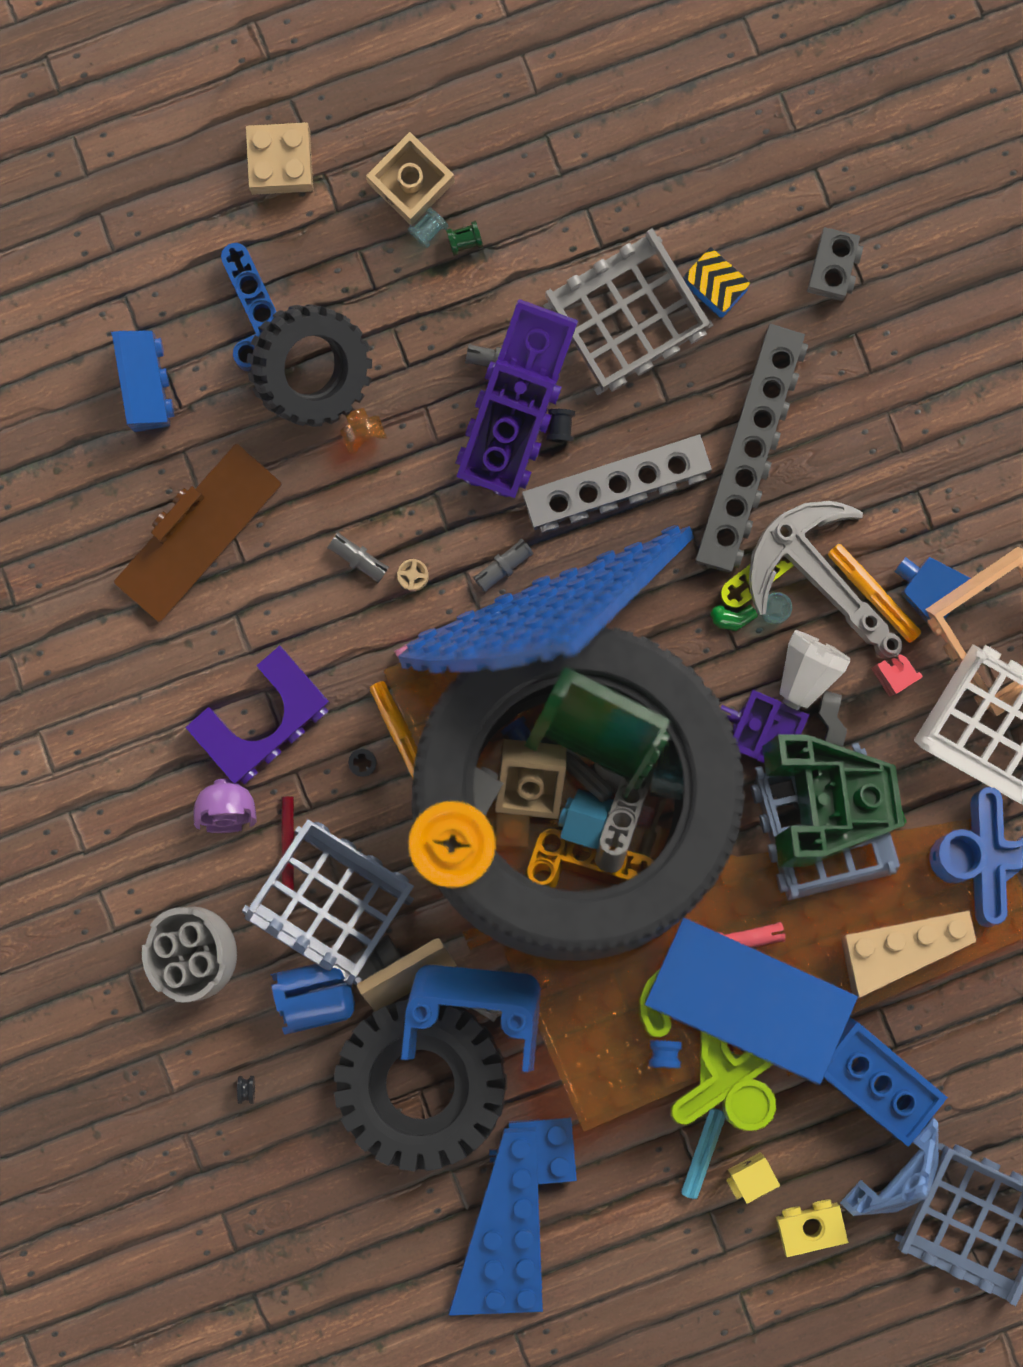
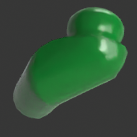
(730, 620)

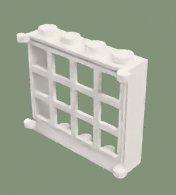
(954, 752)

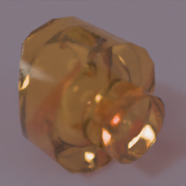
(361, 429)

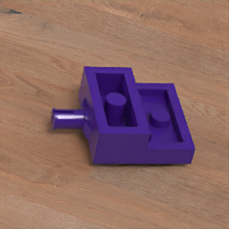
(761, 721)

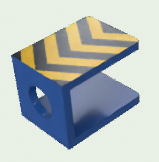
(716, 282)

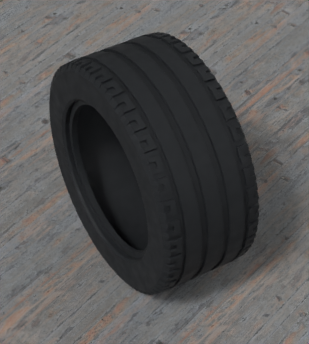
(703, 823)

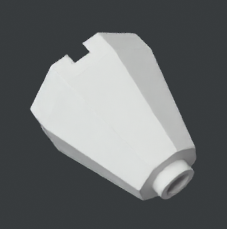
(809, 669)

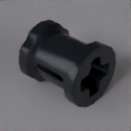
(560, 425)

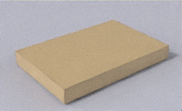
(398, 978)

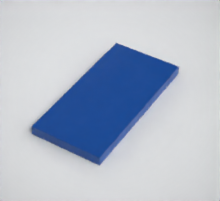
(751, 1001)

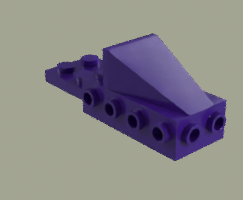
(516, 401)

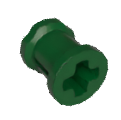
(464, 238)

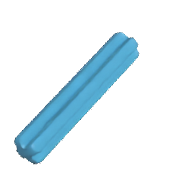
(703, 1153)

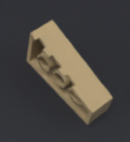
(897, 950)

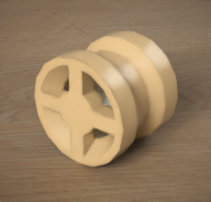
(414, 571)

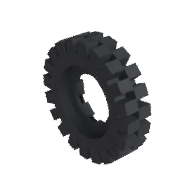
(411, 1141)

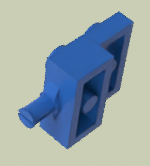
(553, 1147)

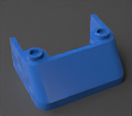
(509, 992)

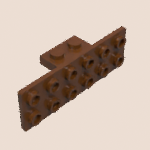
(196, 532)

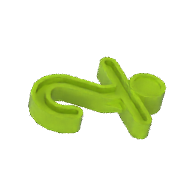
(723, 1077)

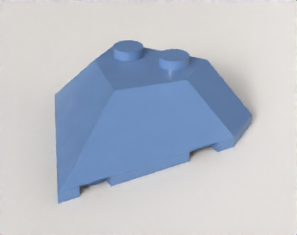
(907, 1187)

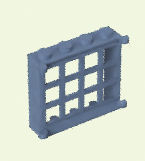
(786, 879)
(302, 941)
(958, 1264)

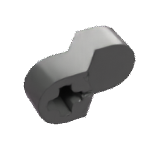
(828, 713)

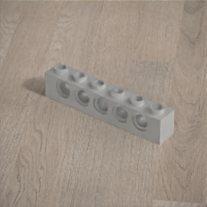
(689, 450)

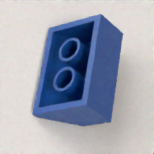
(142, 379)

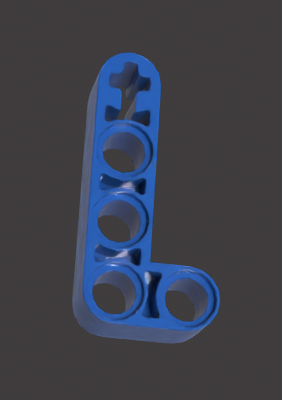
(250, 302)

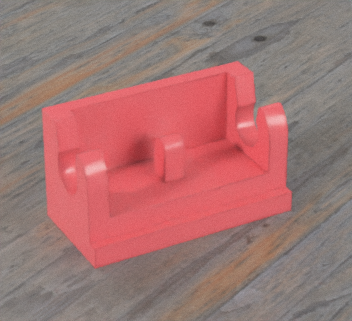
(896, 677)

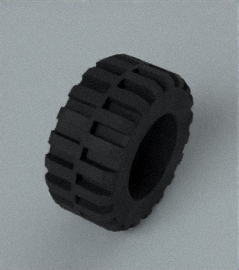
(348, 373)

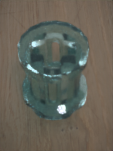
(428, 227)

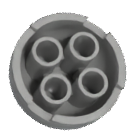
(189, 954)

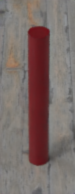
(287, 806)

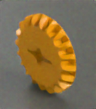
(470, 830)

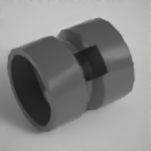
(381, 957)

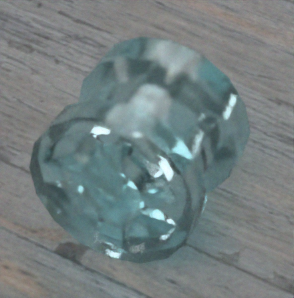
(780, 605)

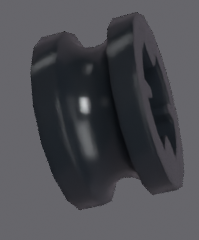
(355, 769)
(246, 1089)

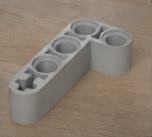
(624, 814)

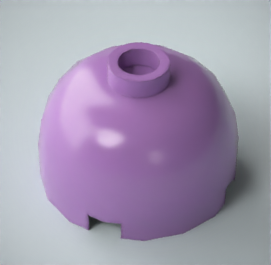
(224, 807)

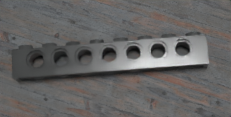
(776, 341)

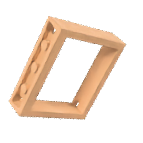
(957, 597)

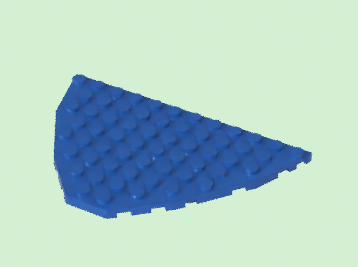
(547, 616)

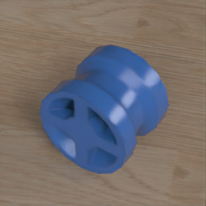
(665, 1054)

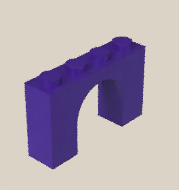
(241, 757)

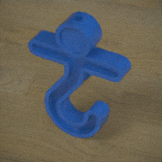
(981, 856)

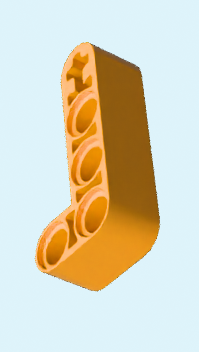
(564, 859)

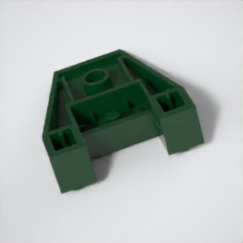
(840, 798)

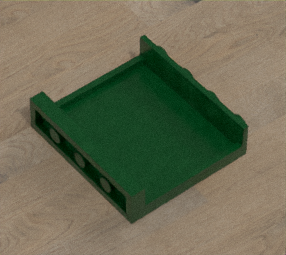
(601, 727)

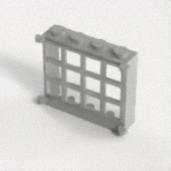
(603, 273)

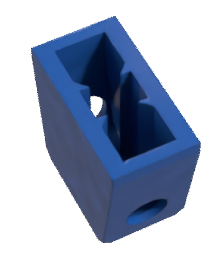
(928, 583)

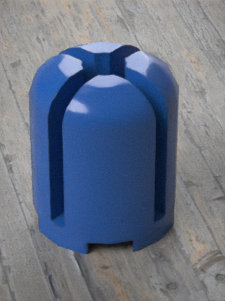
(312, 997)

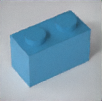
(584, 819)

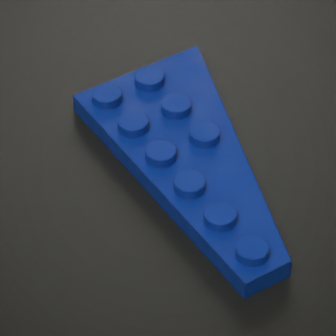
(504, 1249)

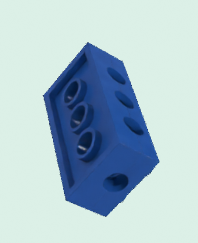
(896, 1079)

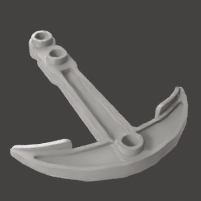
(815, 568)

